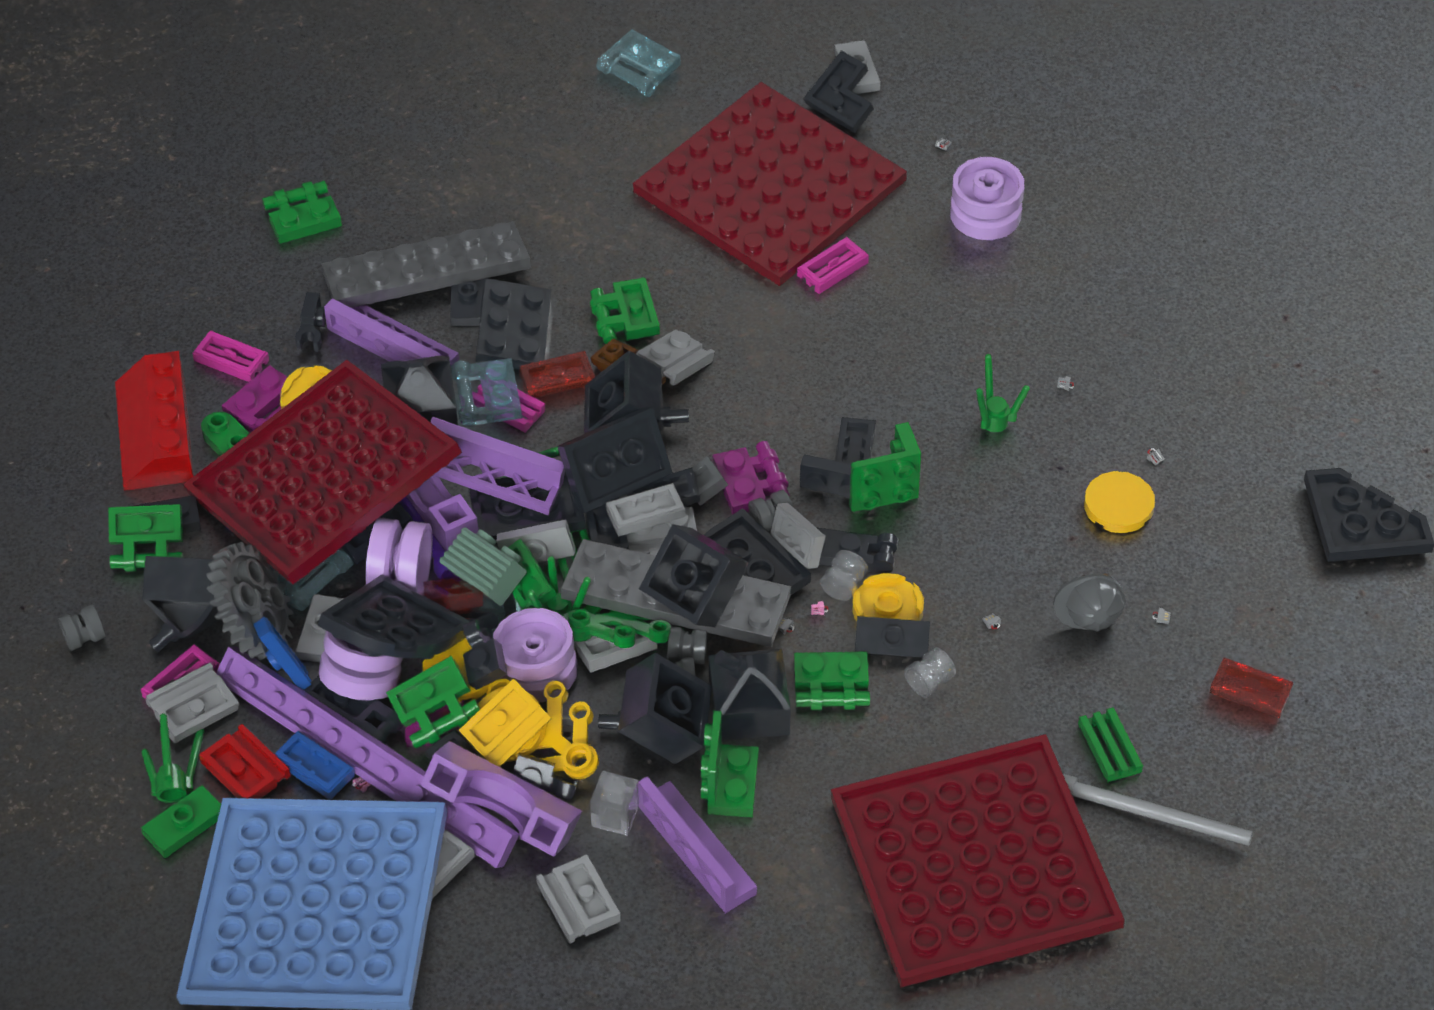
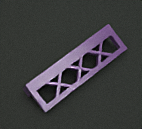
(382, 334)
(502, 459)
(695, 844)

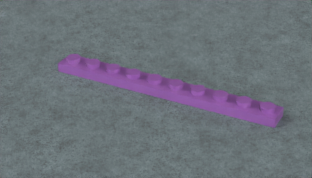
(367, 755)

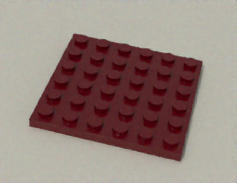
(770, 182)
(321, 470)
(975, 860)

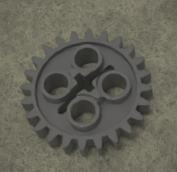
(246, 593)

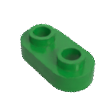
(222, 431)

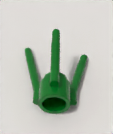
(995, 410)
(557, 604)
(171, 782)

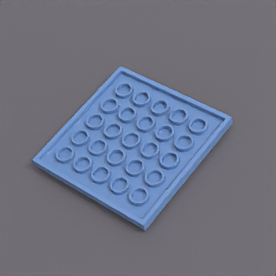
(314, 904)

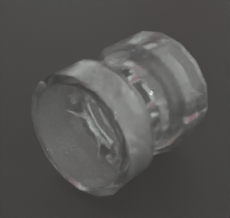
(845, 572)
(931, 671)

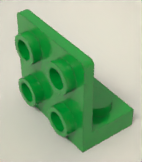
(887, 477)
(728, 773)

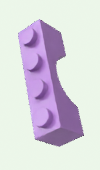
(443, 511)
(471, 779)

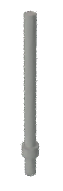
(1158, 812)

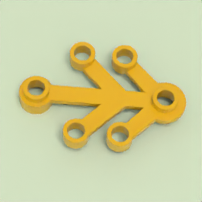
(553, 736)

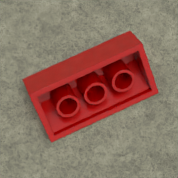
(154, 423)

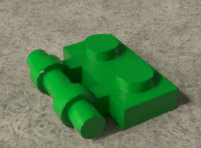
(305, 218)
(635, 308)
(143, 525)
(831, 671)
(429, 692)

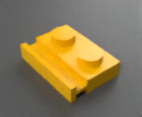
(505, 724)

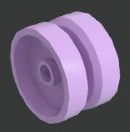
(987, 198)
(400, 553)
(538, 650)
(355, 674)

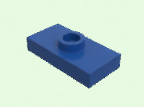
(281, 655)
(315, 765)

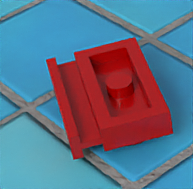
(244, 764)

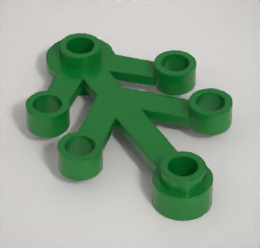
(589, 623)

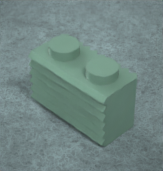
(483, 565)

